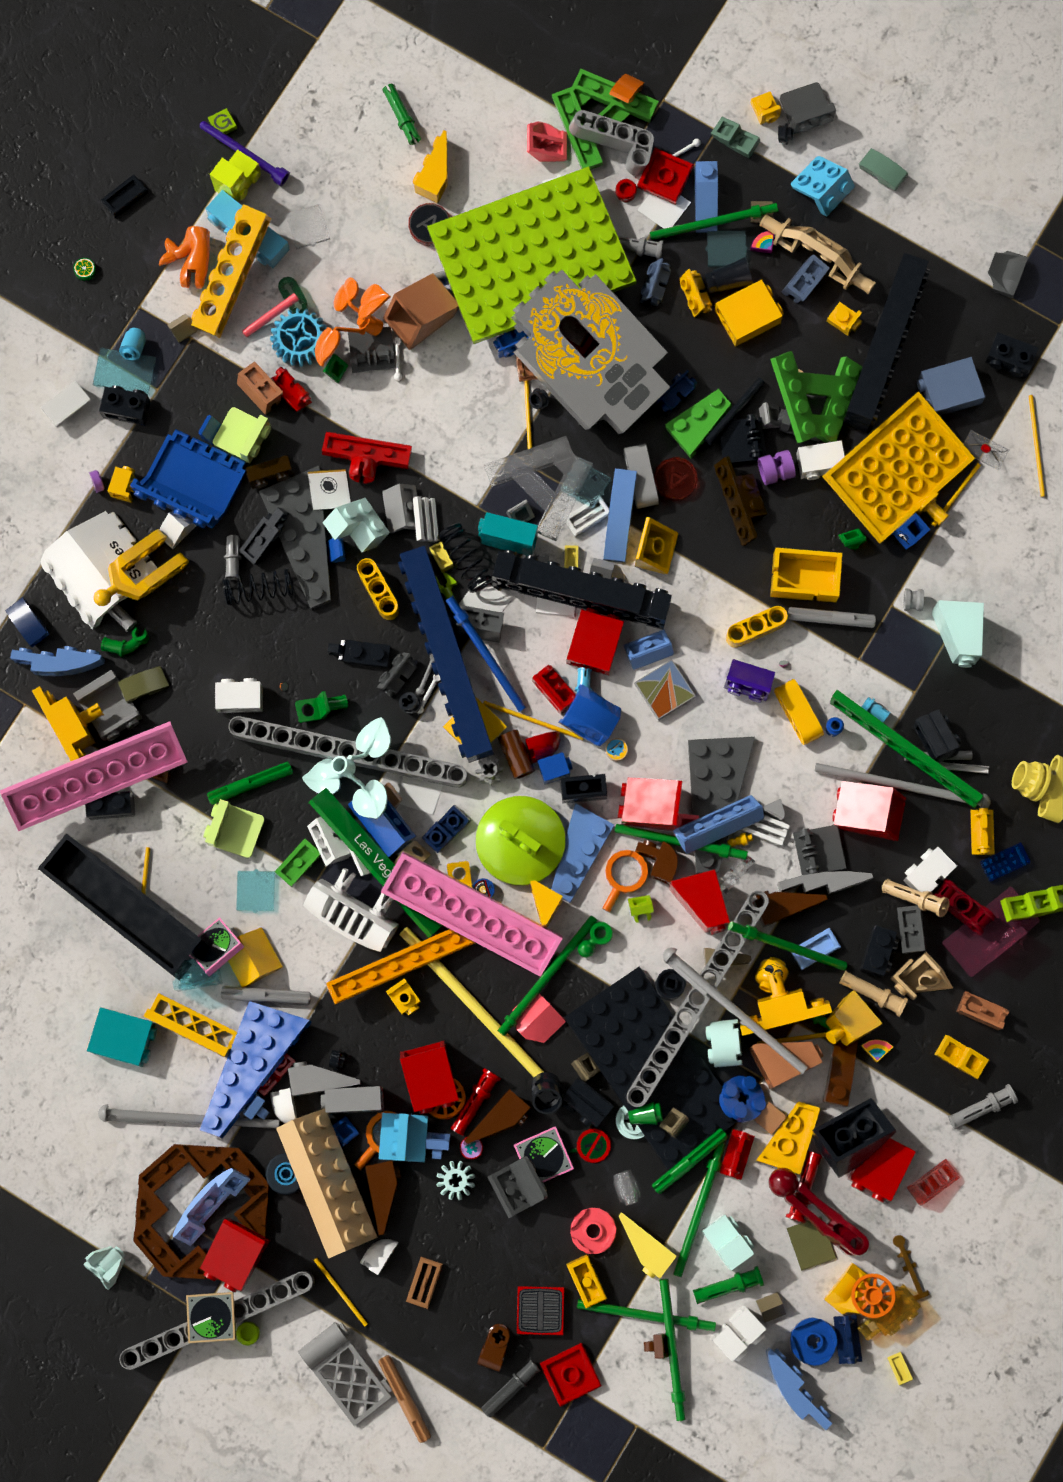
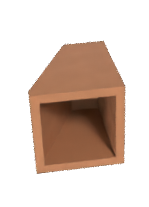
(420, 310)
(776, 1069)

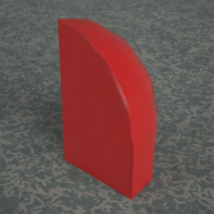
(543, 745)

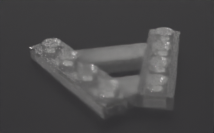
(522, 469)

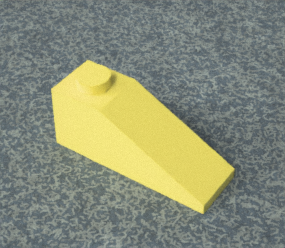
(649, 1251)

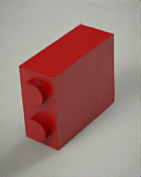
(595, 641)
(883, 1170)

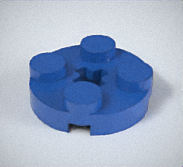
(754, 1099)
(817, 1328)

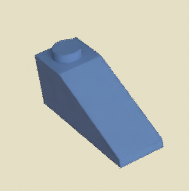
(706, 192)

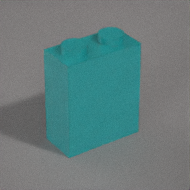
(508, 534)
(122, 1037)

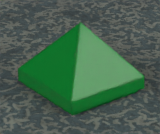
(335, 368)
(852, 539)

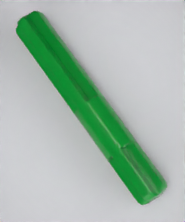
(249, 783)
(689, 1161)

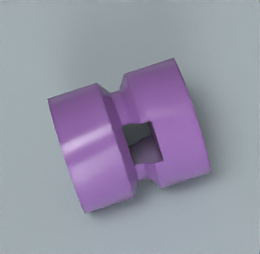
(776, 467)

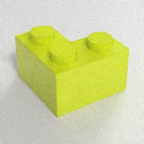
(235, 175)

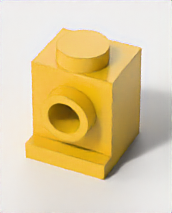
(120, 483)
(404, 988)

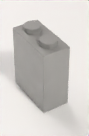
(353, 1100)

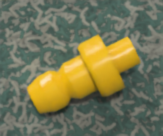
(743, 840)

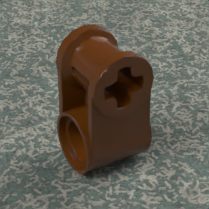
(494, 1351)

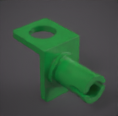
(321, 706)

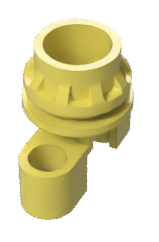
(1044, 783)

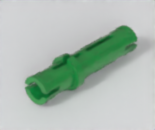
(405, 121)

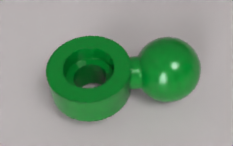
(587, 947)

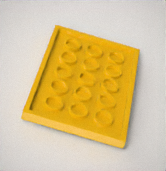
(898, 467)

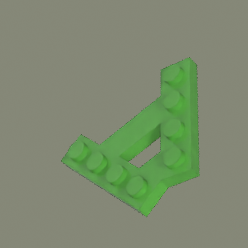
(592, 86)
(795, 387)

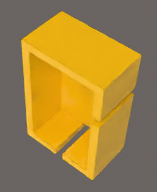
(806, 574)

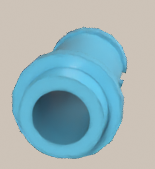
(583, 677)
(875, 709)

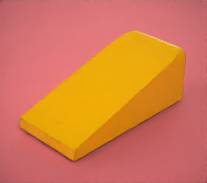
(586, 1281)

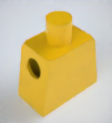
(851, 1020)

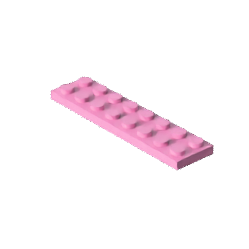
(93, 776)
(471, 914)

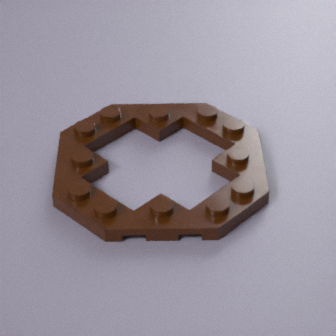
(151, 1208)

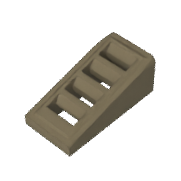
(721, 959)

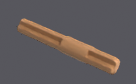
(404, 1399)

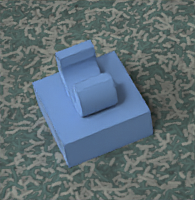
(255, 1107)
(437, 1142)

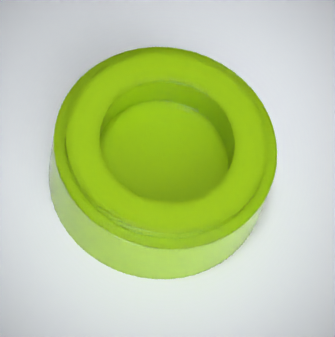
(247, 1333)

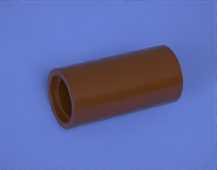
(516, 754)

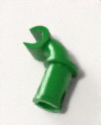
(124, 647)

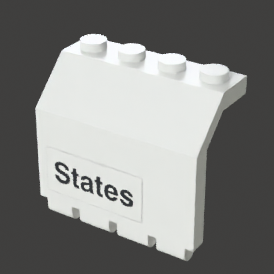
(82, 560)

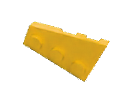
(792, 1139)

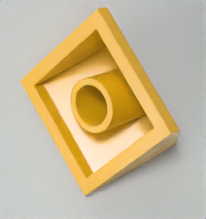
(656, 547)
(546, 902)
(255, 959)

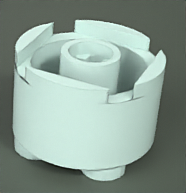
(725, 1043)

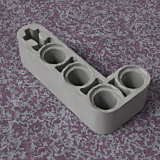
(611, 138)

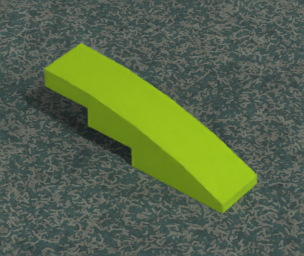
(1033, 904)

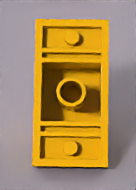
(68, 722)
(785, 1006)

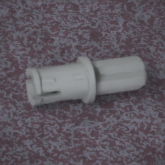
(232, 557)

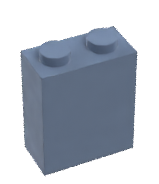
(951, 386)

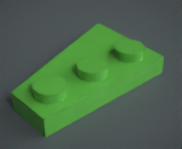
(698, 421)

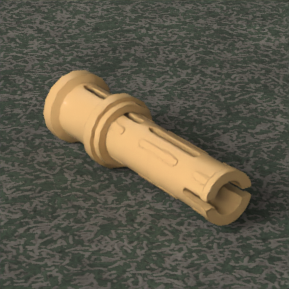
(924, 900)
(883, 997)

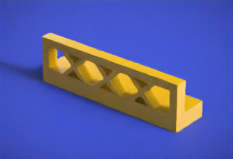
(186, 1032)

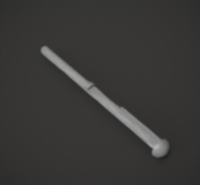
(894, 783)
(705, 988)
(106, 1114)

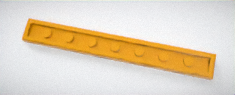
(396, 965)

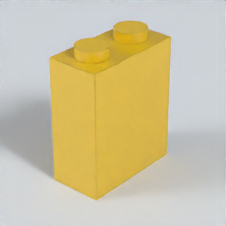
(749, 312)

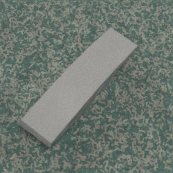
(832, 881)

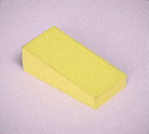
(571, 556)
(441, 557)
(899, 1368)

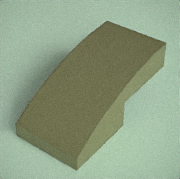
(143, 683)

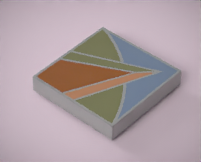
(664, 689)

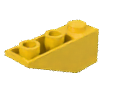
(434, 176)

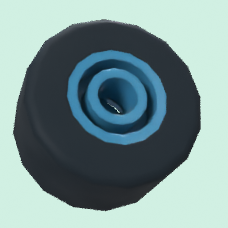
(275, 1175)

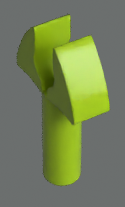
(447, 591)

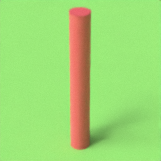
(270, 315)

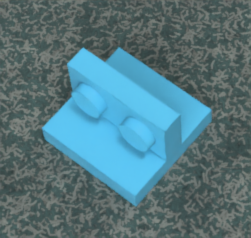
(403, 1137)

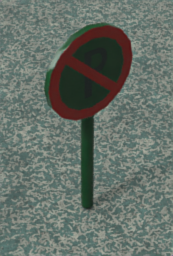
(592, 1145)

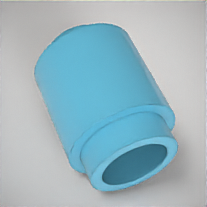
(132, 344)

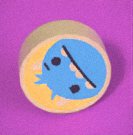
(616, 749)

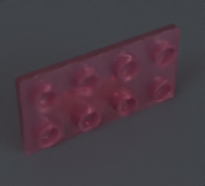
(977, 951)

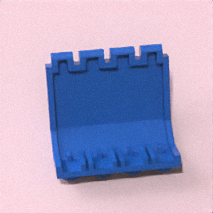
(191, 480)

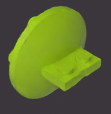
(520, 840)

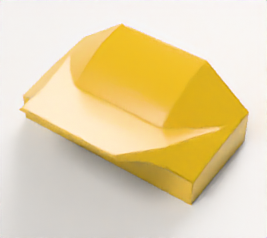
(840, 1294)

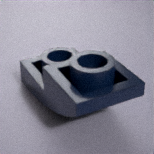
(27, 622)
(446, 829)

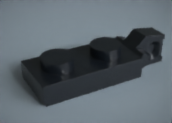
(264, 536)
(361, 653)

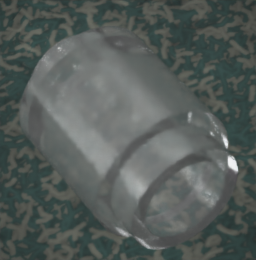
(626, 1188)

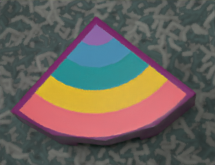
(763, 242)

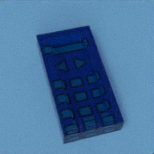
(1005, 862)

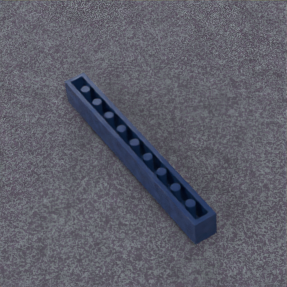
(447, 655)

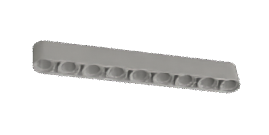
(247, 1301)

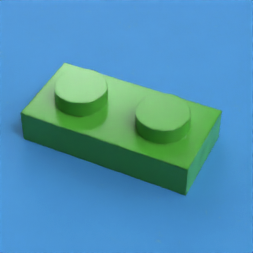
(298, 863)

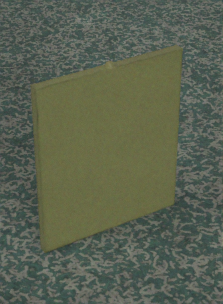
(810, 1245)

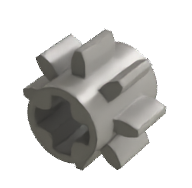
(489, 777)

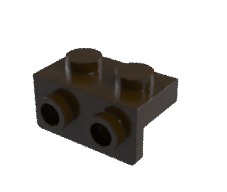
(269, 472)

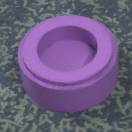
(96, 481)

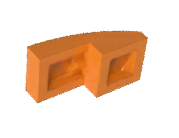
(626, 88)

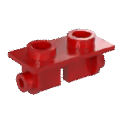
(292, 392)
(737, 1154)

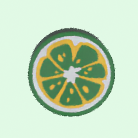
(84, 269)

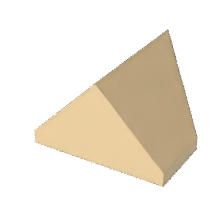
(925, 975)

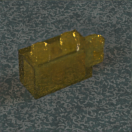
(904, 1308)

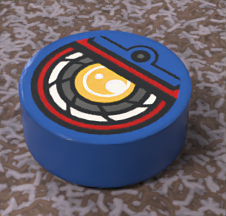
(484, 886)

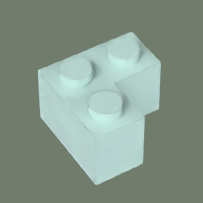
(359, 522)
(727, 1242)

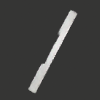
(966, 768)

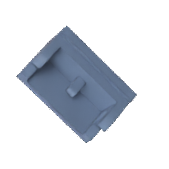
(806, 279)

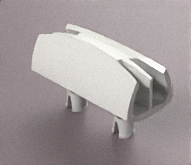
(350, 916)

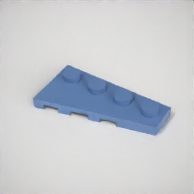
(582, 845)

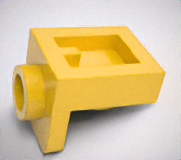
(766, 108)
(845, 319)

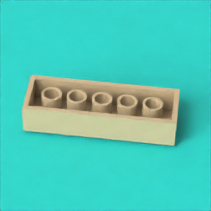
(326, 1182)

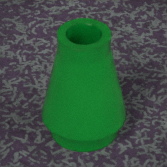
(646, 1114)

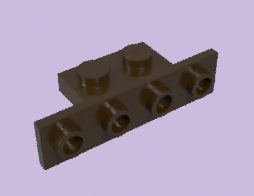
(742, 499)

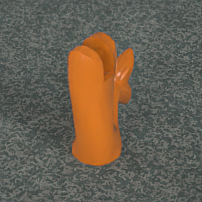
(197, 246)

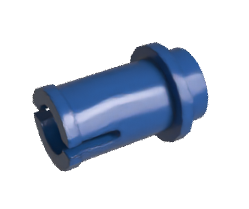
(838, 723)

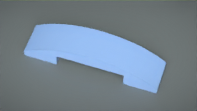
(206, 1202)

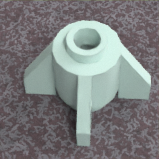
(106, 1264)

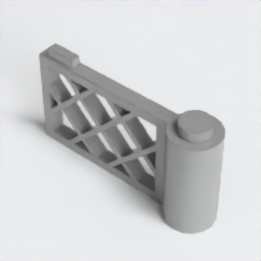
(330, 1345)

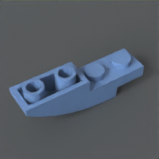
(67, 661)
(788, 1382)

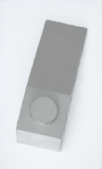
(312, 1079)

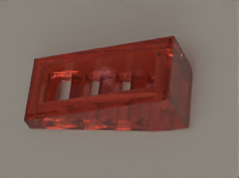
(919, 1195)

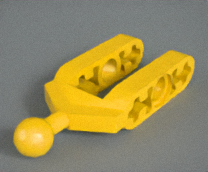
(124, 585)

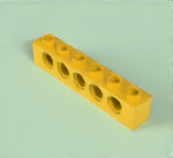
(233, 283)

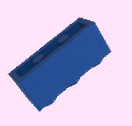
(388, 831)

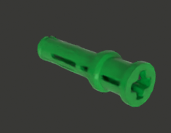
(739, 1282)

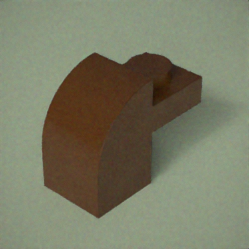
(665, 860)

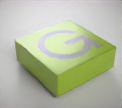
(223, 121)

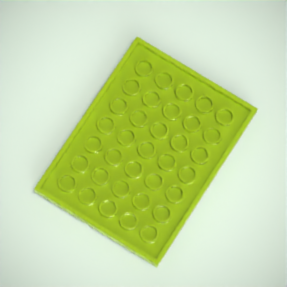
(514, 243)

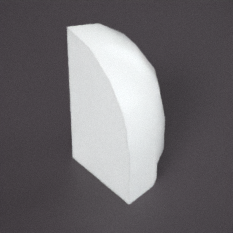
(283, 1105)
(378, 1255)

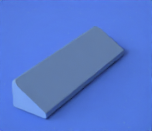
(719, 824)

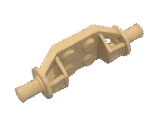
(829, 251)

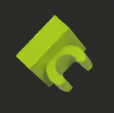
(640, 906)

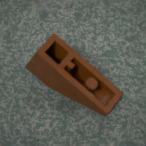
(786, 904)
(840, 1074)
(502, 1117)
(383, 1186)

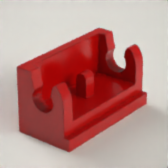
(554, 688)

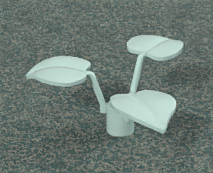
(372, 798)

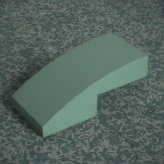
(734, 137)
(883, 168)

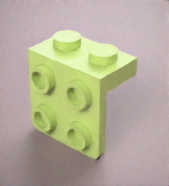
(242, 434)
(233, 829)

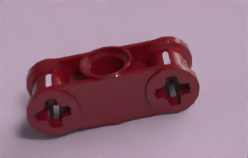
(975, 917)

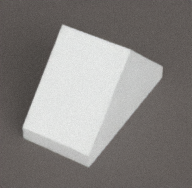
(176, 529)

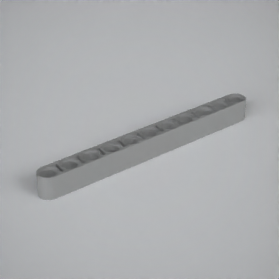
(339, 745)
(688, 1006)

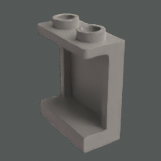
(117, 712)

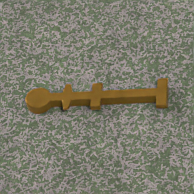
(899, 1241)

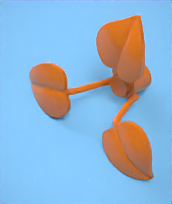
(371, 300)

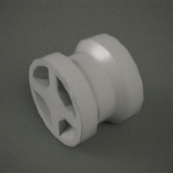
(913, 599)

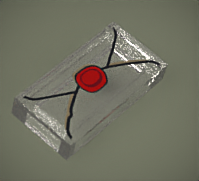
(986, 450)

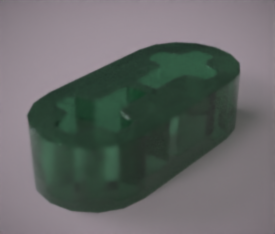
(296, 289)

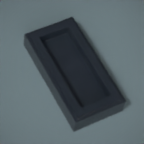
(124, 196)

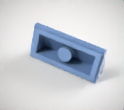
(649, 649)

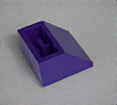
(749, 680)

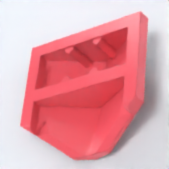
(546, 142)
(539, 1021)

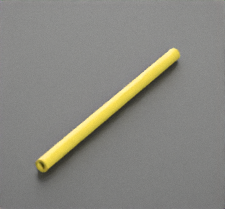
(480, 1012)

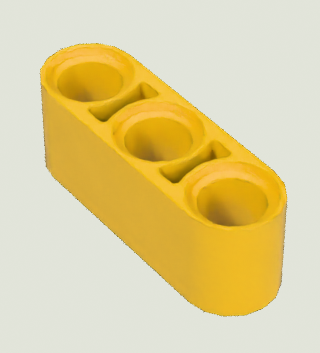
(372, 580)
(762, 618)
(798, 712)

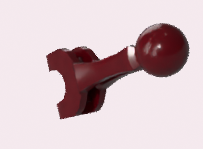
(840, 1232)

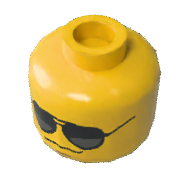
(767, 967)

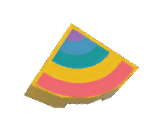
(877, 1049)

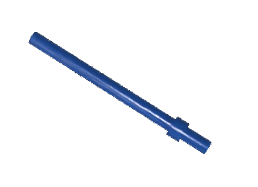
(462, 617)

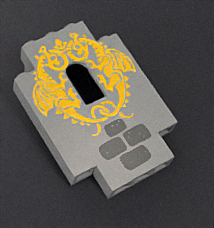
(615, 377)

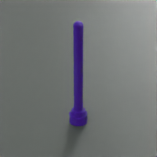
(278, 174)

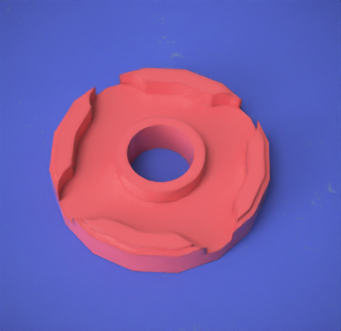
(603, 1240)

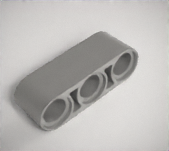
(645, 489)

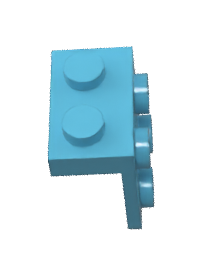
(824, 183)

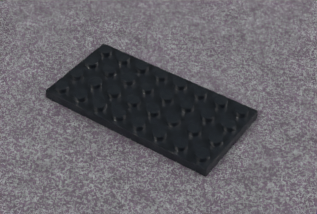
(620, 1034)

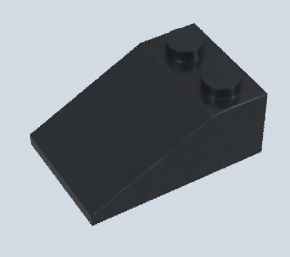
(853, 1136)

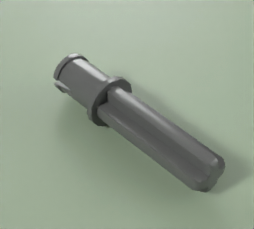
(510, 1388)

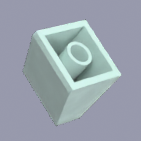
(960, 630)

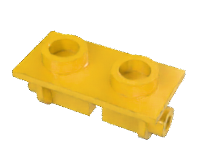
(691, 285)
(982, 832)

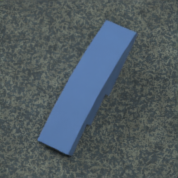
(620, 515)

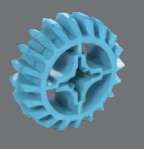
(283, 331)

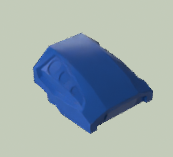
(591, 716)

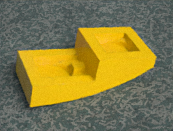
(961, 1056)

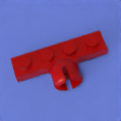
(366, 454)

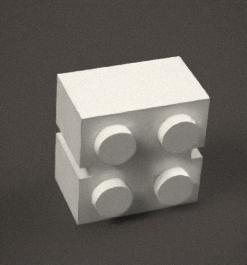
(748, 1327)

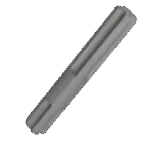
(831, 617)
(265, 995)

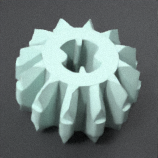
(449, 1175)

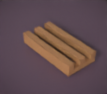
(418, 1301)

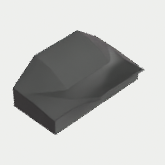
(1006, 272)

